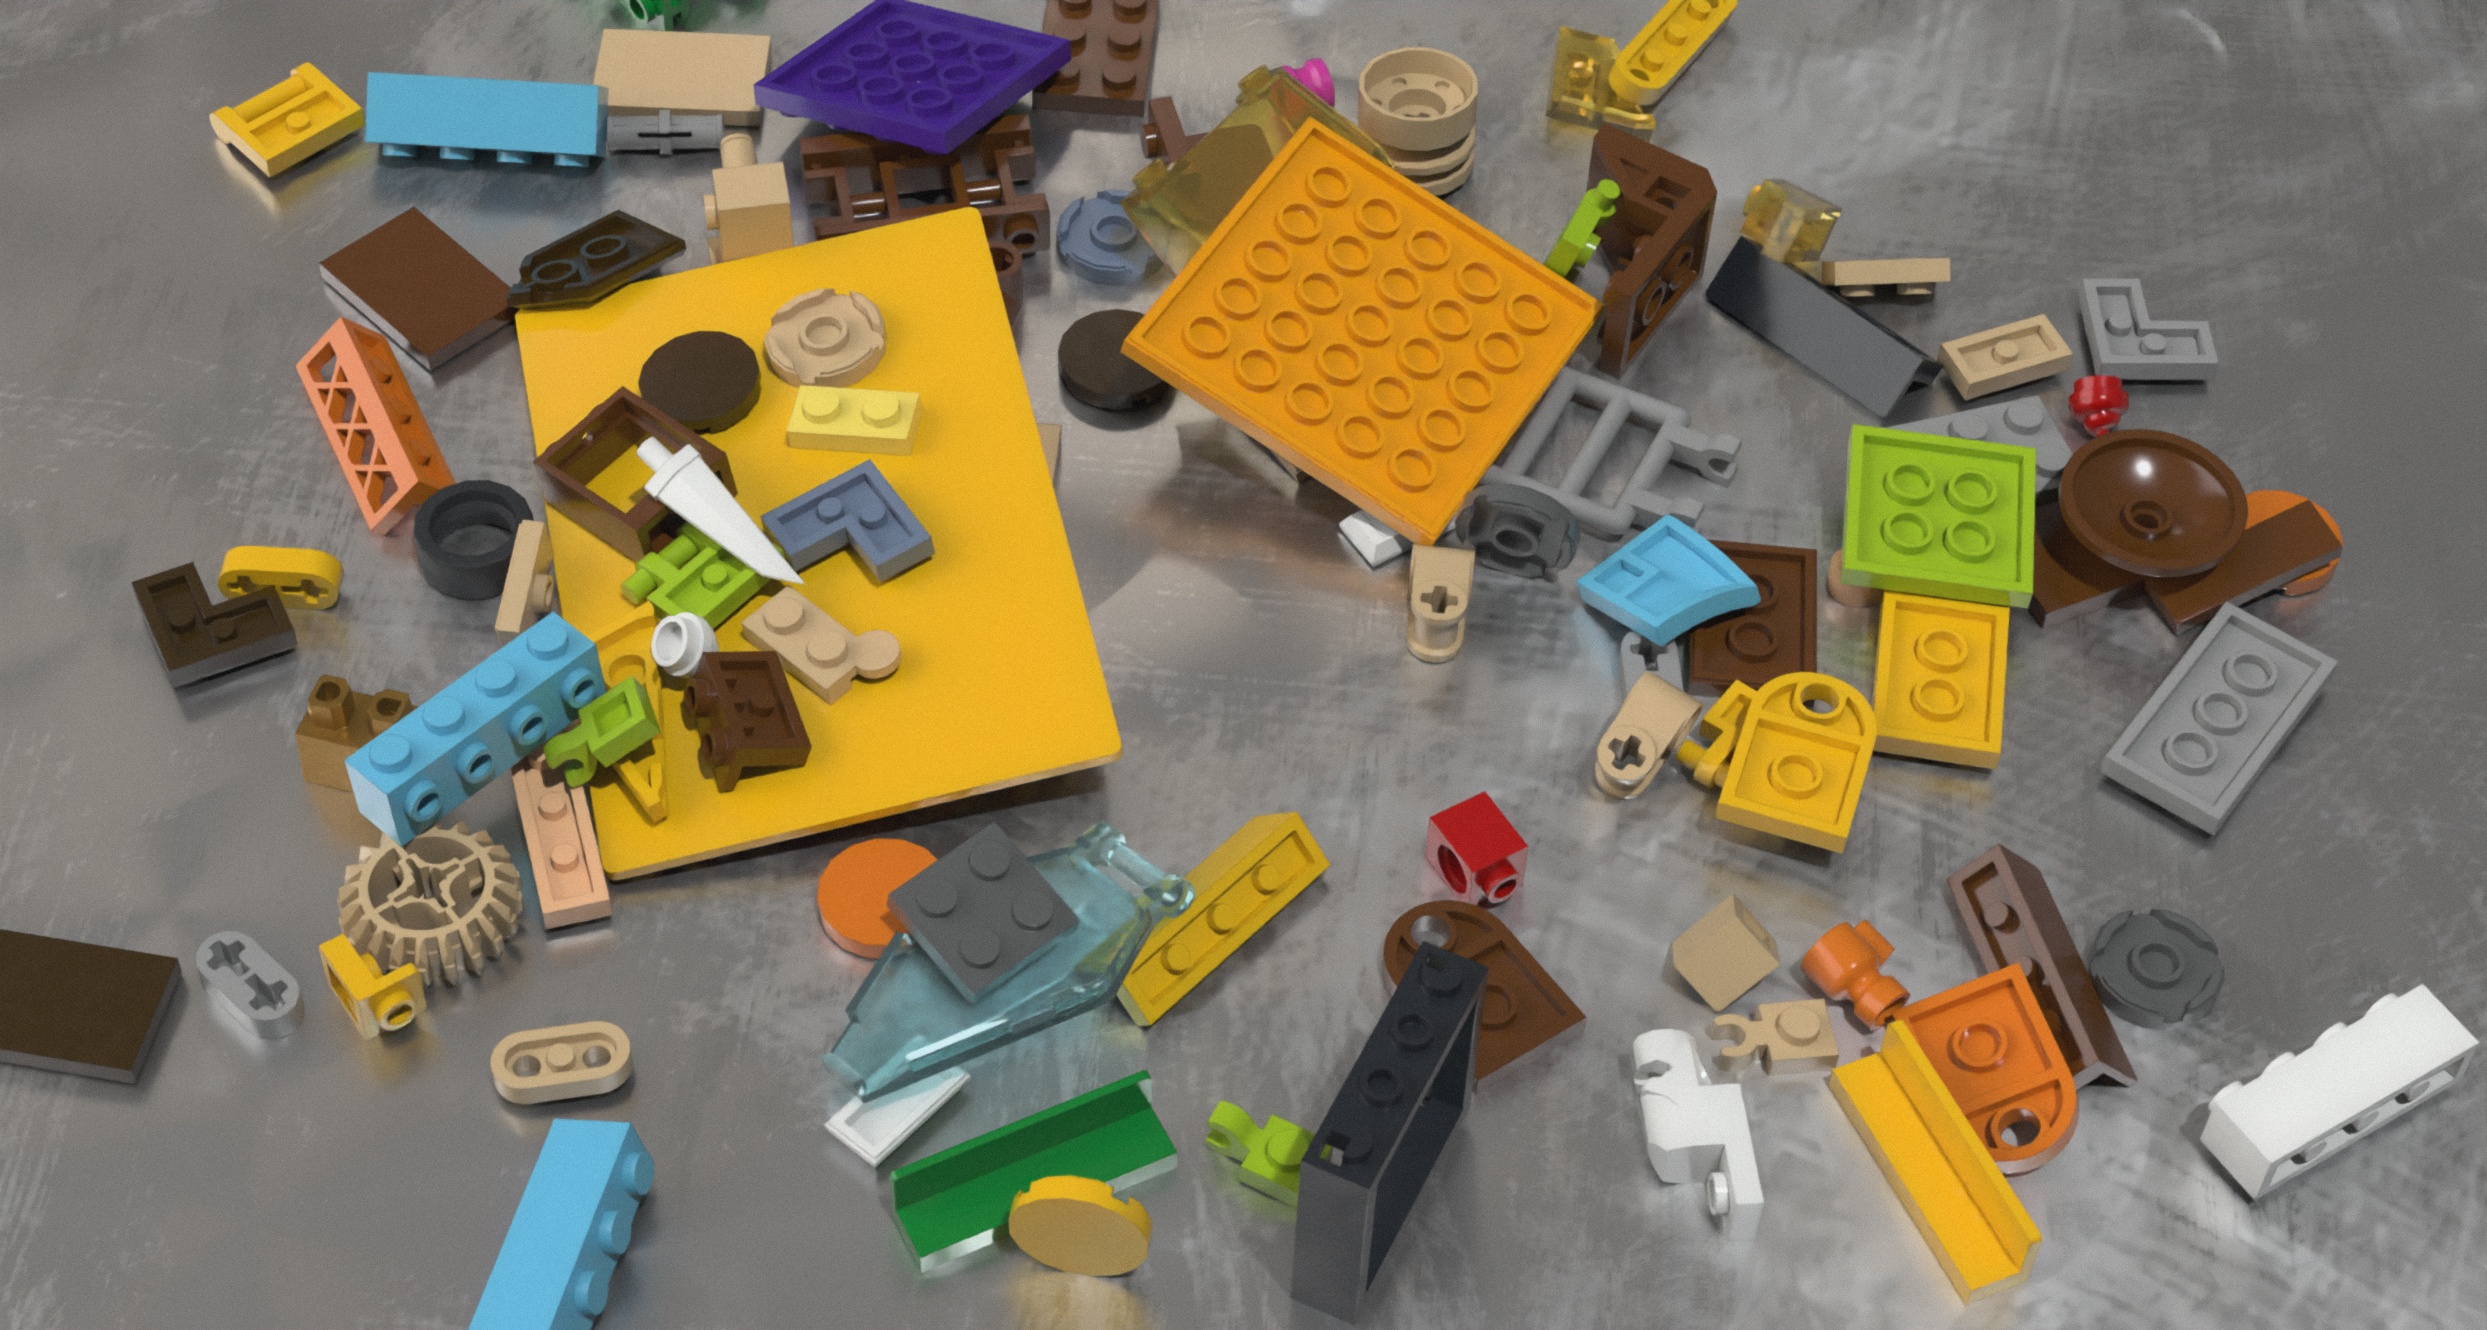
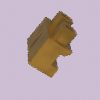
(341, 724)

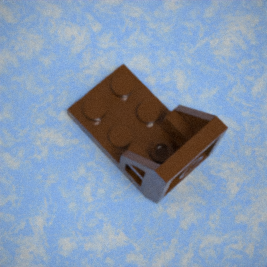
(1651, 243)

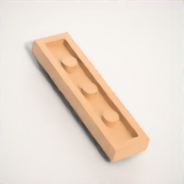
(559, 842)

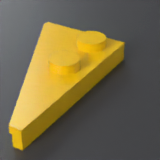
(627, 652)

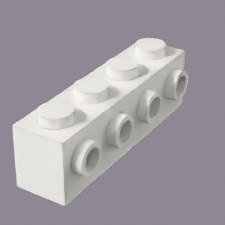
(2337, 1090)

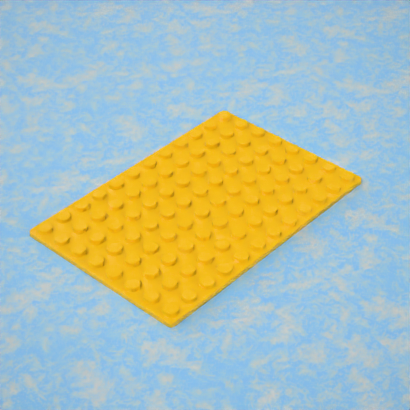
(989, 628)

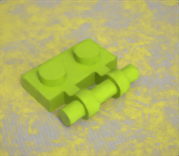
(1579, 235)
(706, 586)

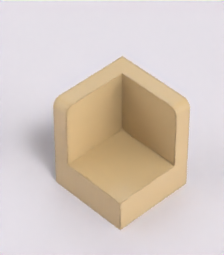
(1725, 953)

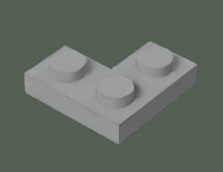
(2133, 346)

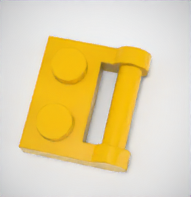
(289, 120)

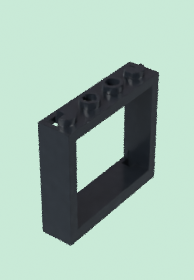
(1390, 1143)

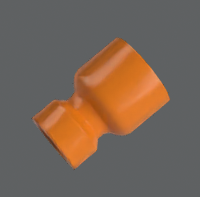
(1847, 968)

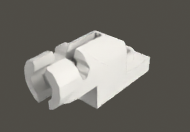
(1697, 1128)

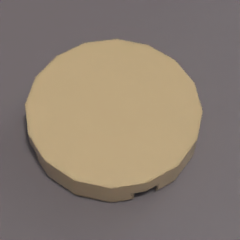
(826, 339)

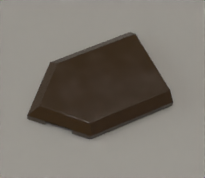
(592, 262)

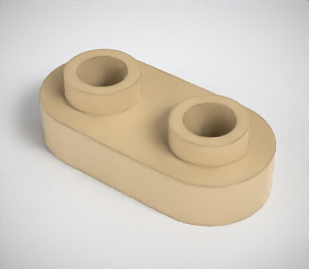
(562, 1062)

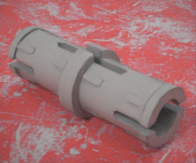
(641, 134)

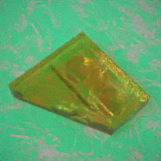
(1581, 87)

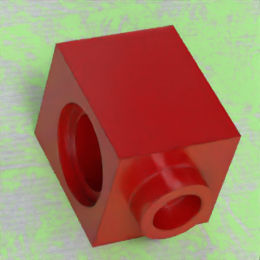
(1476, 851)

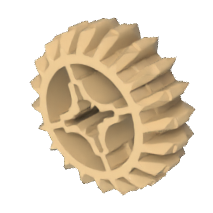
(431, 902)

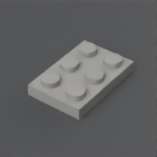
(2013, 423)

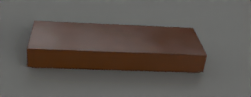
(2263, 560)

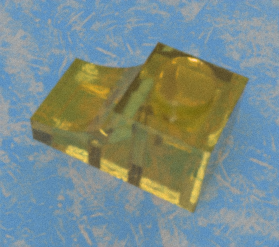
(1788, 221)

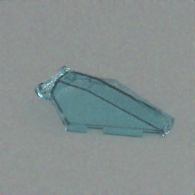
(917, 1023)

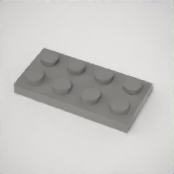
(2219, 717)

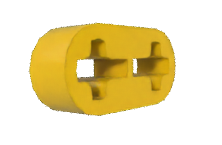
(301, 576)

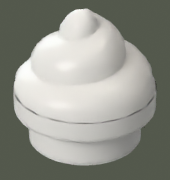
(680, 643)

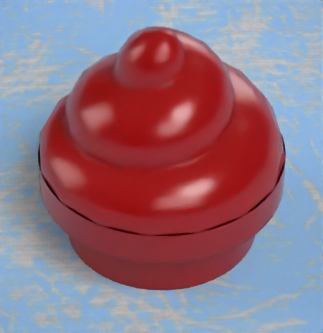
(2098, 403)

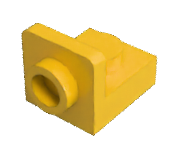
(367, 996)

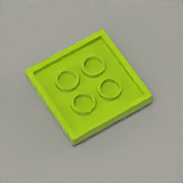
(1939, 516)

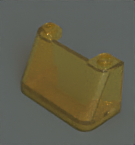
(1189, 198)

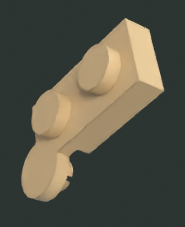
(817, 646)

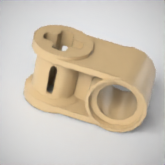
(1438, 601)
(1647, 727)

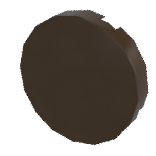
(1098, 370)
(702, 380)

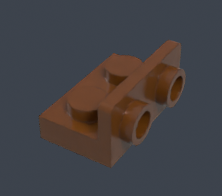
(744, 714)

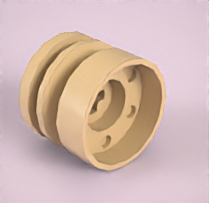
(1422, 114)

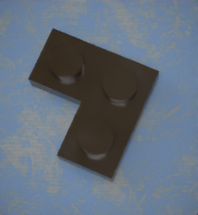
(204, 637)

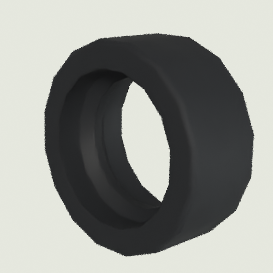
(457, 507)

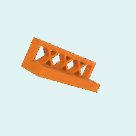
(383, 409)

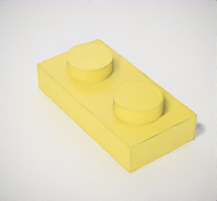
(855, 420)

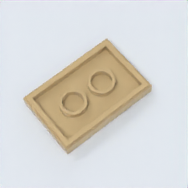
(683, 73)

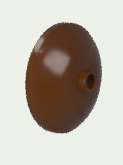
(2153, 503)

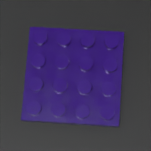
(913, 74)

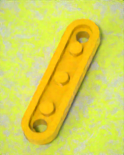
(1667, 48)

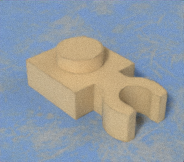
(1785, 1034)

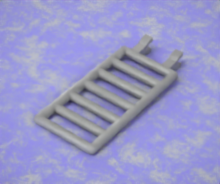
(1636, 503)

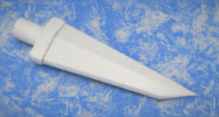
(701, 498)

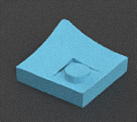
(1667, 582)

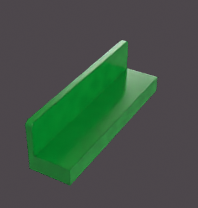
(967, 1191)

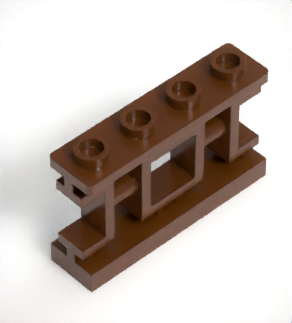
(860, 162)

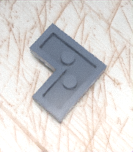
(855, 510)

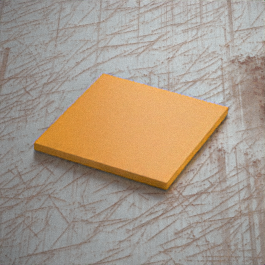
(1365, 332)

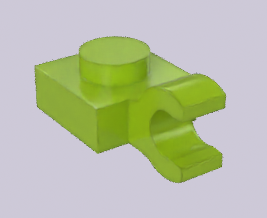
(609, 730)
(1268, 1154)

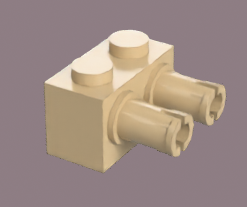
(747, 204)

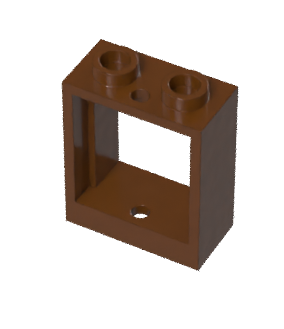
(610, 431)

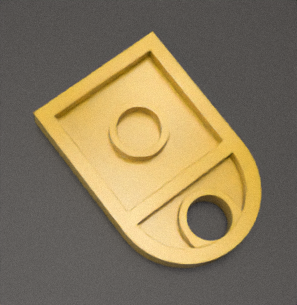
(1798, 767)

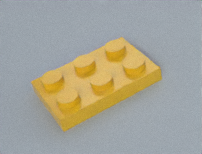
(1940, 678)

